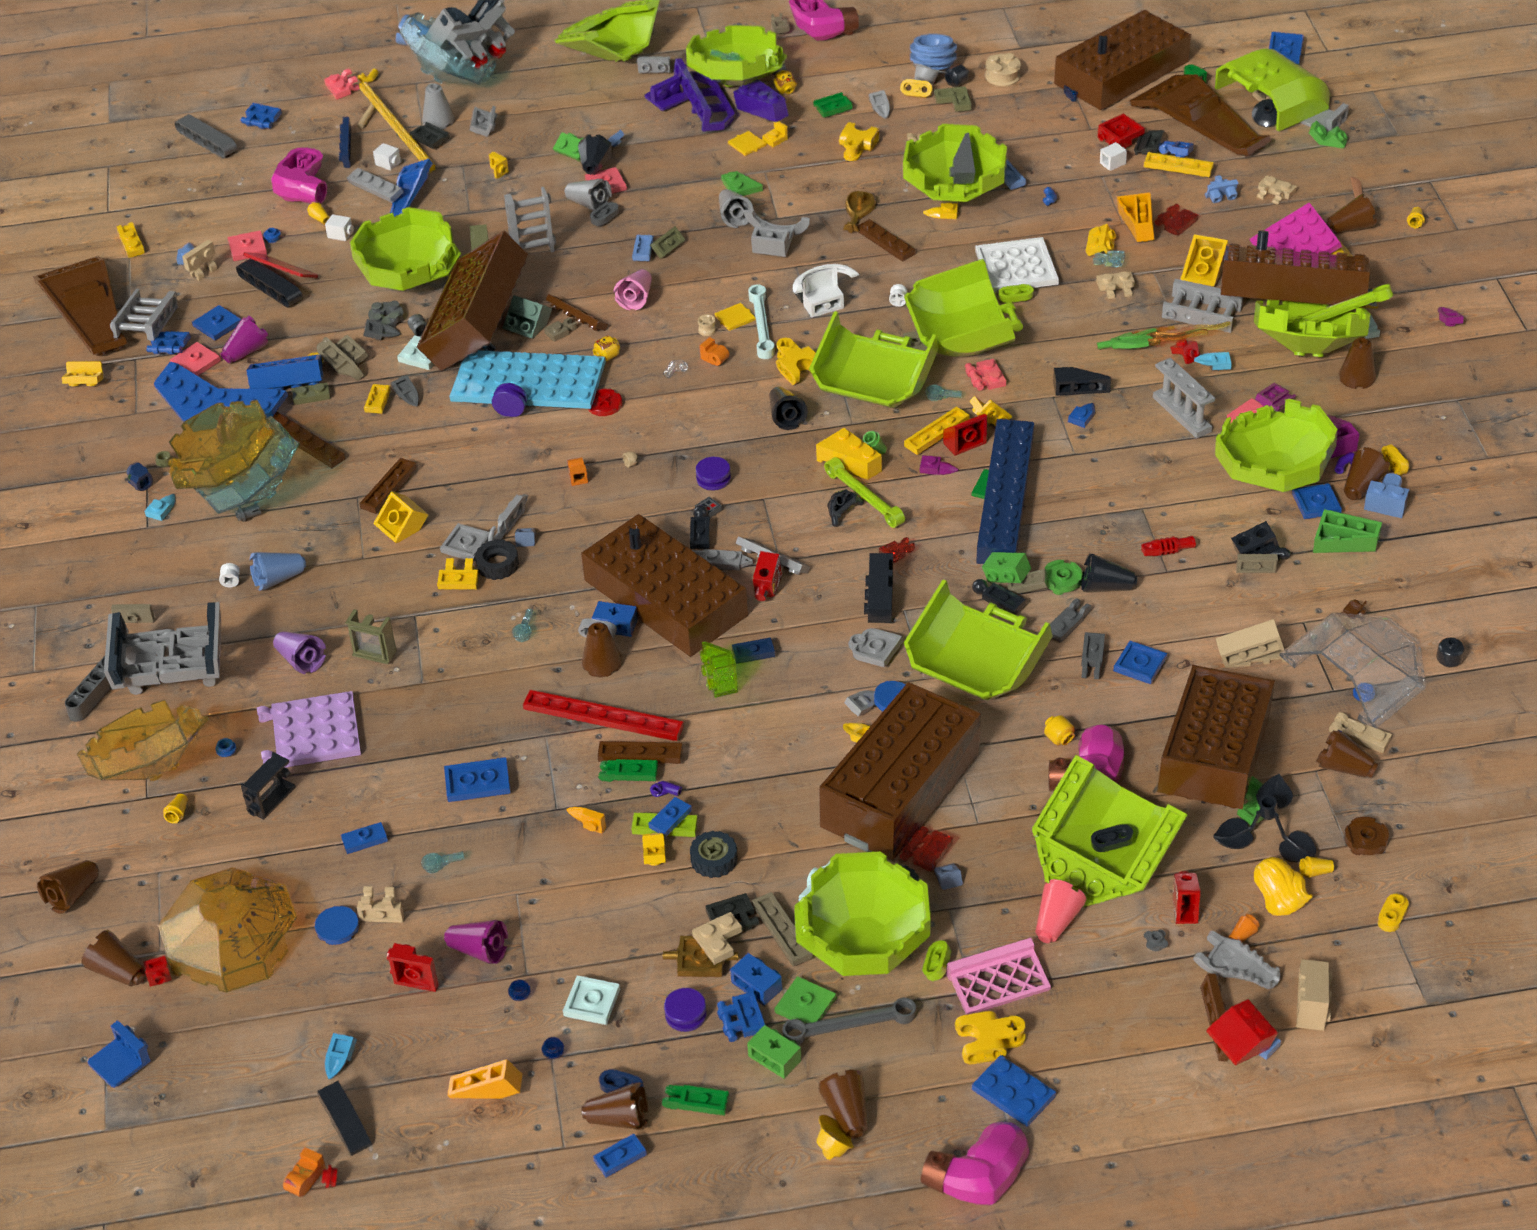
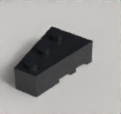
(879, 588)

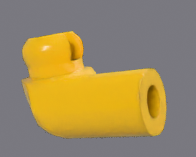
(369, 78)

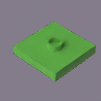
(805, 1001)

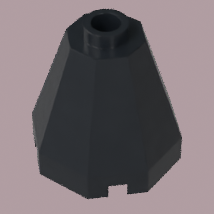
(594, 153)

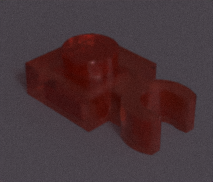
(898, 549)

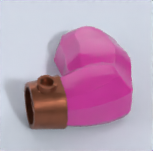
(821, 21)
(1099, 746)
(986, 1169)

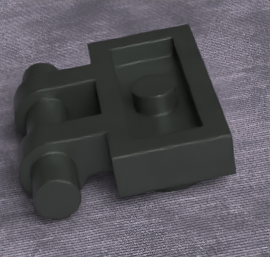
(740, 908)

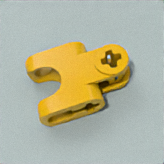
(857, 141)
(793, 359)
(992, 1035)

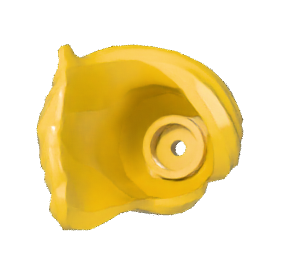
(1280, 886)

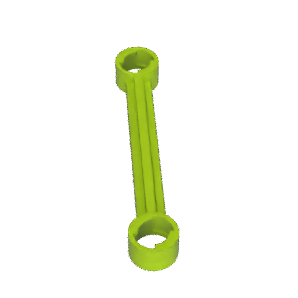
(1378, 294)
(892, 515)

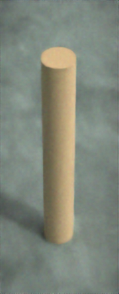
(366, 116)

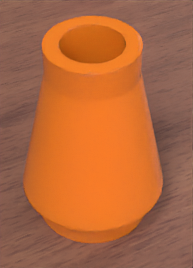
(1245, 928)

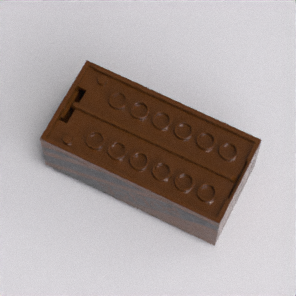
(899, 771)

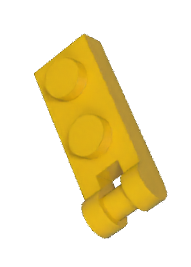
(130, 240)

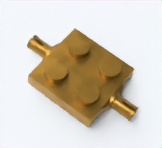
(693, 960)

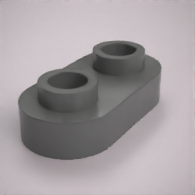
(604, 213)

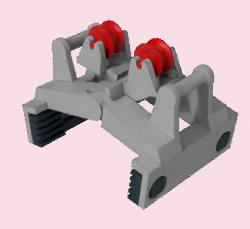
(474, 39)

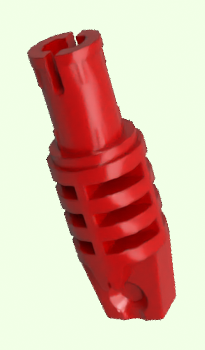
(1167, 545)

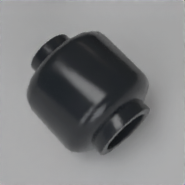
(957, 75)
(1450, 652)

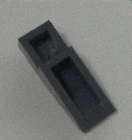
(344, 1118)

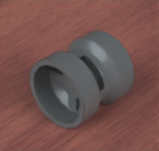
(417, 324)

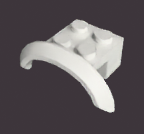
(821, 288)

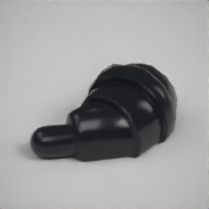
(841, 502)

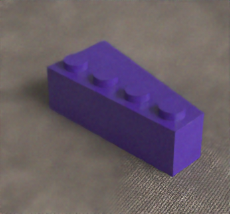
(761, 101)

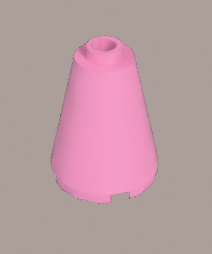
(633, 290)

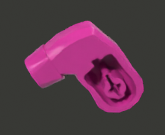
(295, 177)

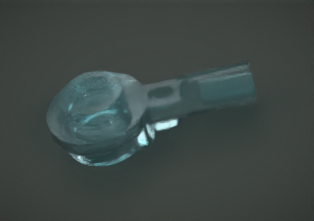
(733, 56)
(936, 393)
(523, 631)
(434, 862)

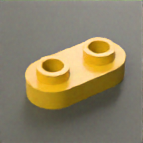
(917, 87)
(1398, 463)
(1394, 908)

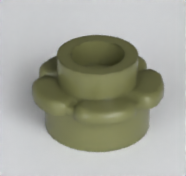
(162, 459)

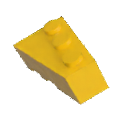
(853, 452)

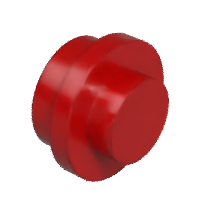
(329, 1176)

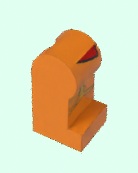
(304, 1173)

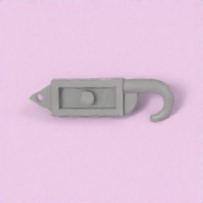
(509, 517)
(725, 559)

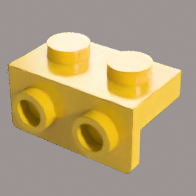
(1100, 240)
(83, 373)
(991, 409)

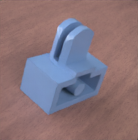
(1387, 496)

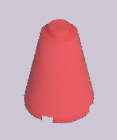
(1057, 909)

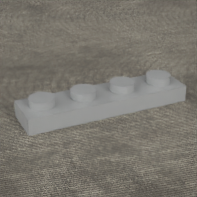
(375, 185)
(794, 565)

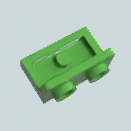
(568, 145)

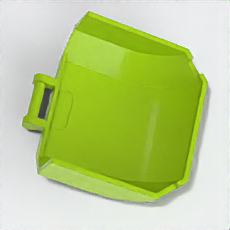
(1292, 88)
(961, 311)
(871, 367)
(973, 647)

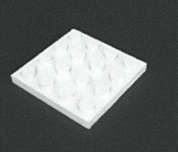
(1018, 263)

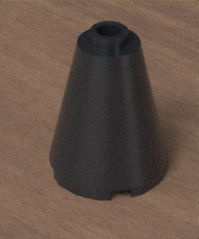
(787, 408)
(1106, 576)

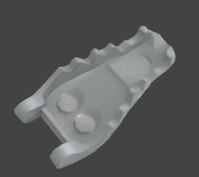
(1236, 961)

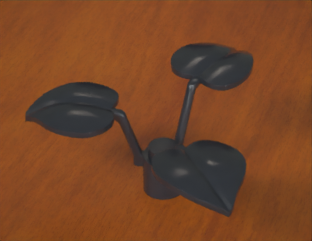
(1271, 796)

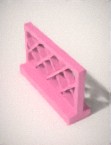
(995, 959)

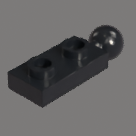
(700, 528)
(1000, 596)

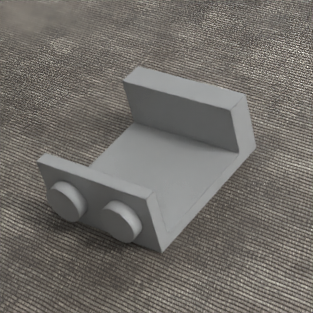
(1329, 118)

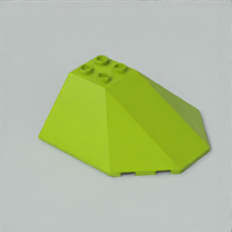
(615, 32)
(1091, 802)

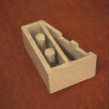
(1313, 995)

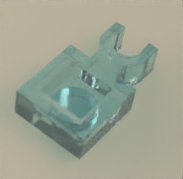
(1112, 258)

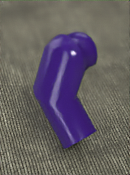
(1342, 462)
(664, 787)

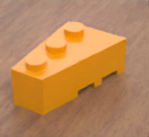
(1138, 215)

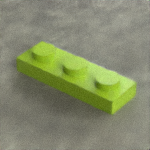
(685, 828)

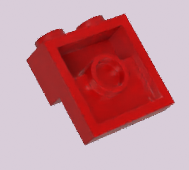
(1120, 130)
(412, 969)

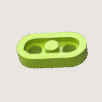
(1016, 293)
(936, 960)

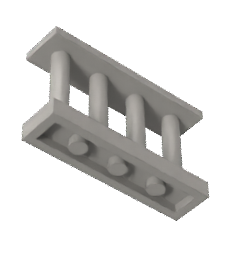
(514, 219)
(1203, 294)
(154, 323)
(1175, 405)

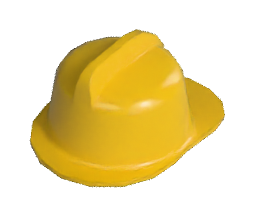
(832, 1138)

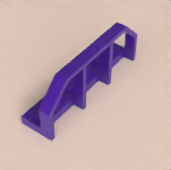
(696, 97)

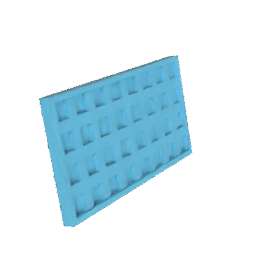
(545, 378)

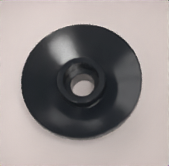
(1261, 116)

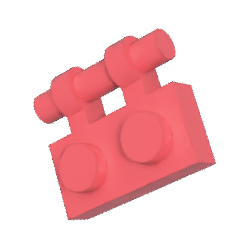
(990, 375)

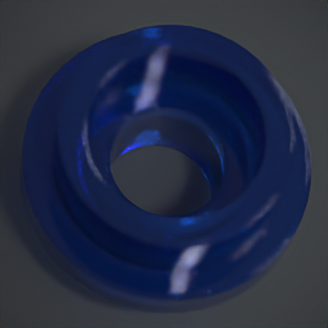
(519, 985)
(552, 1043)

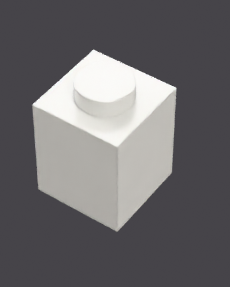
(387, 156)
(1113, 156)
(339, 227)

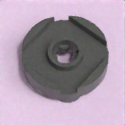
(391, 309)

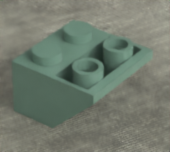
(526, 317)

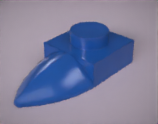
(1082, 415)

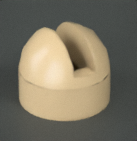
(630, 459)

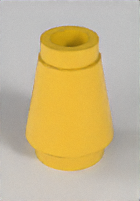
(317, 212)
(1415, 217)
(175, 809)
(1315, 866)

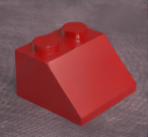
(966, 435)
(1242, 1032)

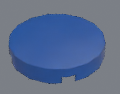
(886, 692)
(336, 925)

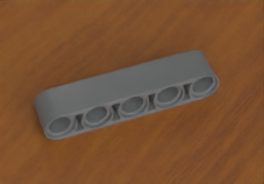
(205, 136)
(88, 693)

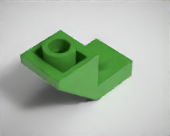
(1333, 138)

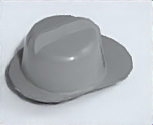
(925, 73)

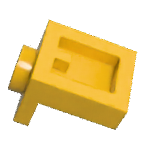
(777, 135)

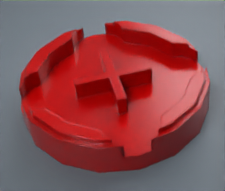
(606, 402)

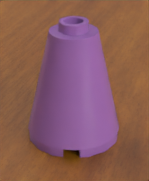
(301, 651)

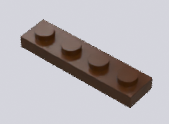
(886, 240)
(580, 315)
(389, 483)
(661, 751)
(1214, 1005)

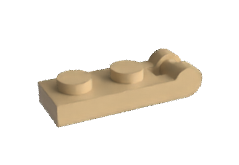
(1361, 733)

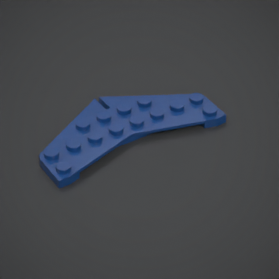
(191, 394)

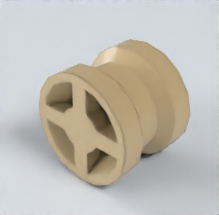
(706, 325)

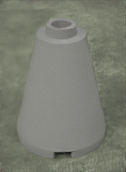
(436, 107)
(589, 193)
(732, 208)

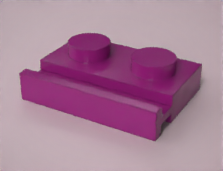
(1274, 396)

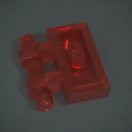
(1179, 223)
(932, 850)

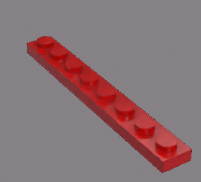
(603, 715)

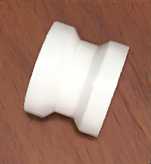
(896, 299)
(229, 575)

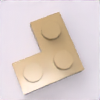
(713, 937)

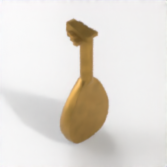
(858, 205)

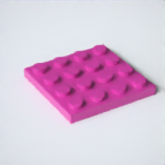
(1301, 231)

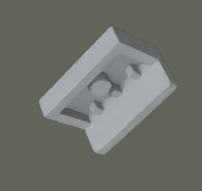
(654, 64)
(483, 121)

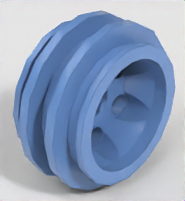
(933, 51)

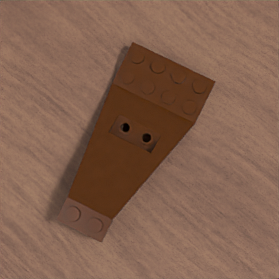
(1200, 108)
(85, 301)

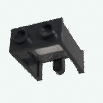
(267, 787)

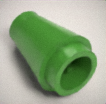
(874, 440)

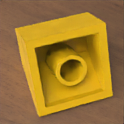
(400, 517)

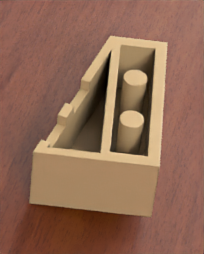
(1251, 645)

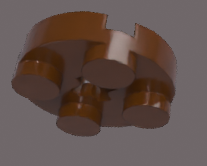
(1366, 846)

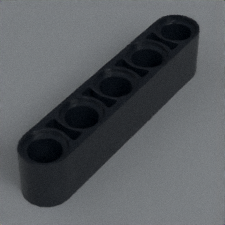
(269, 282)

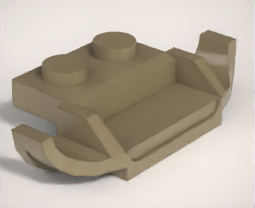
(343, 356)

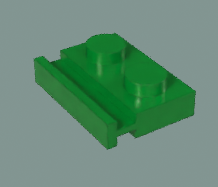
(832, 104)

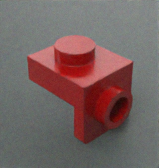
(1188, 349)
(157, 971)

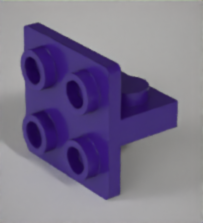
(666, 93)

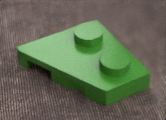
(740, 183)

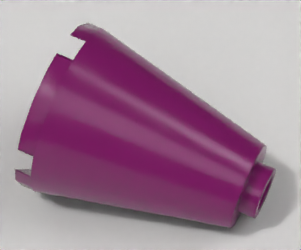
(479, 940)

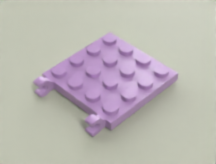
(313, 728)

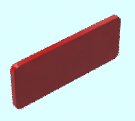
(280, 265)

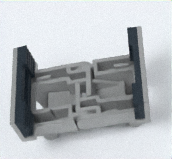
(191, 652)

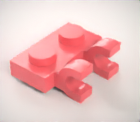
(341, 85)

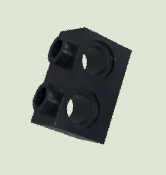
(1256, 540)

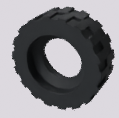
(497, 570)

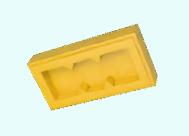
(377, 398)

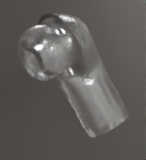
(675, 365)

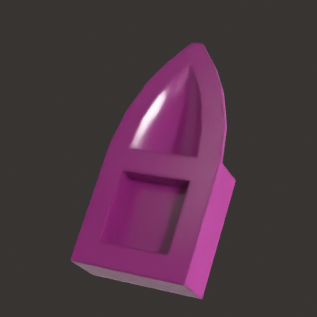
(1450, 316)
(935, 466)

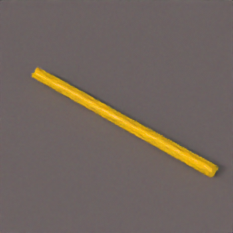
(394, 123)

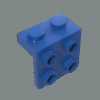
(121, 1056)

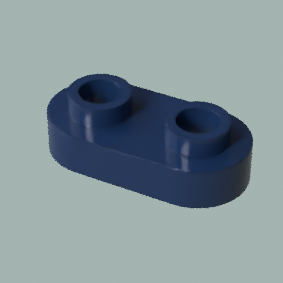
(619, 1079)

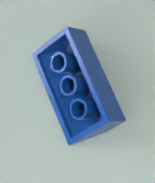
(286, 372)

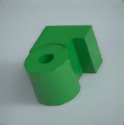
(1193, 69)

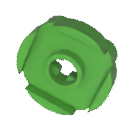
(1063, 584)

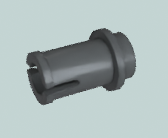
(247, 512)

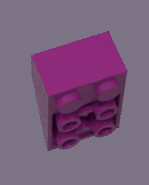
(1346, 437)

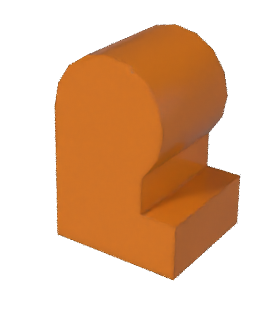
(712, 352)
(577, 467)

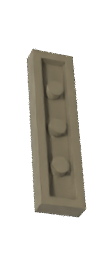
(781, 928)

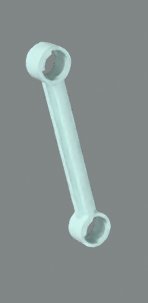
(757, 296)

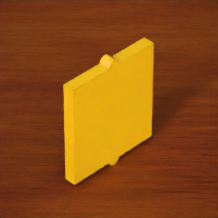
(747, 143)
(735, 316)

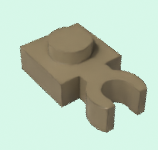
(779, 24)
(559, 330)

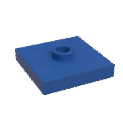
(216, 322)
(1314, 499)
(1140, 662)

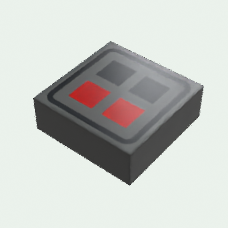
(712, 506)

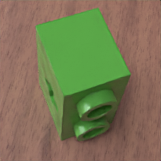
(1006, 567)
(774, 1051)

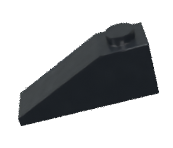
(1079, 381)

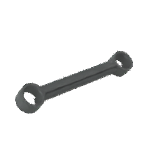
(851, 1021)

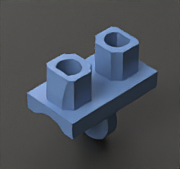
(1221, 187)

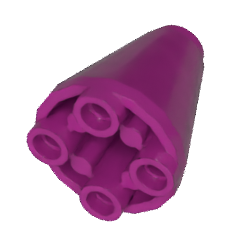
(244, 340)

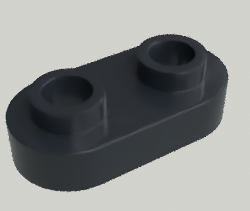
(1112, 838)

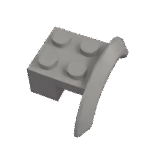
(773, 238)

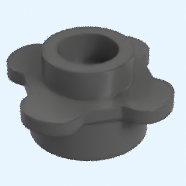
(1156, 945)

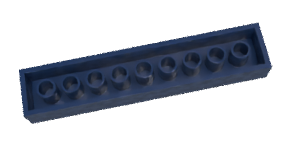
(1005, 488)

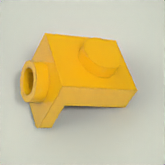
(499, 164)
(653, 849)

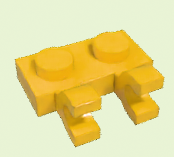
(458, 579)

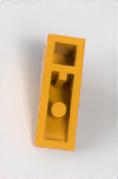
(487, 1082)

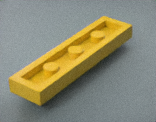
(1178, 164)
(934, 431)

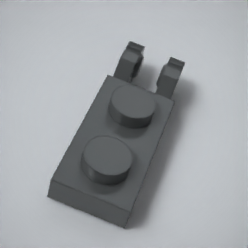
(1068, 620)
(1092, 653)

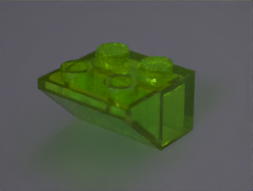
(719, 669)

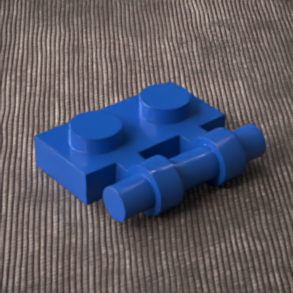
(264, 113)
(1178, 148)
(169, 342)
(748, 1015)

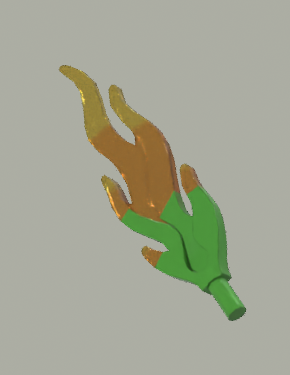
(1158, 334)

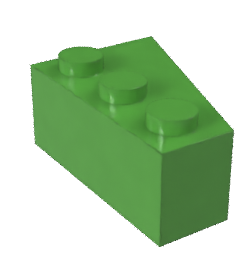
(1346, 533)

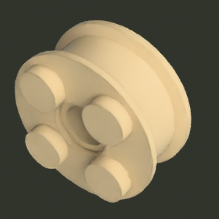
(1002, 69)

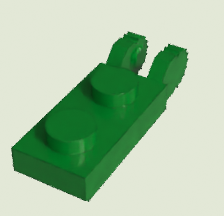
(628, 770)
(696, 1099)

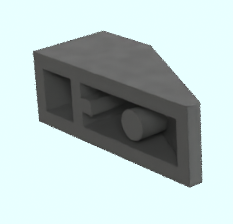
(963, 165)

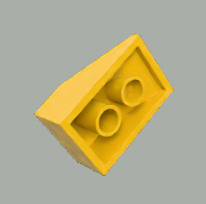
(1205, 260)

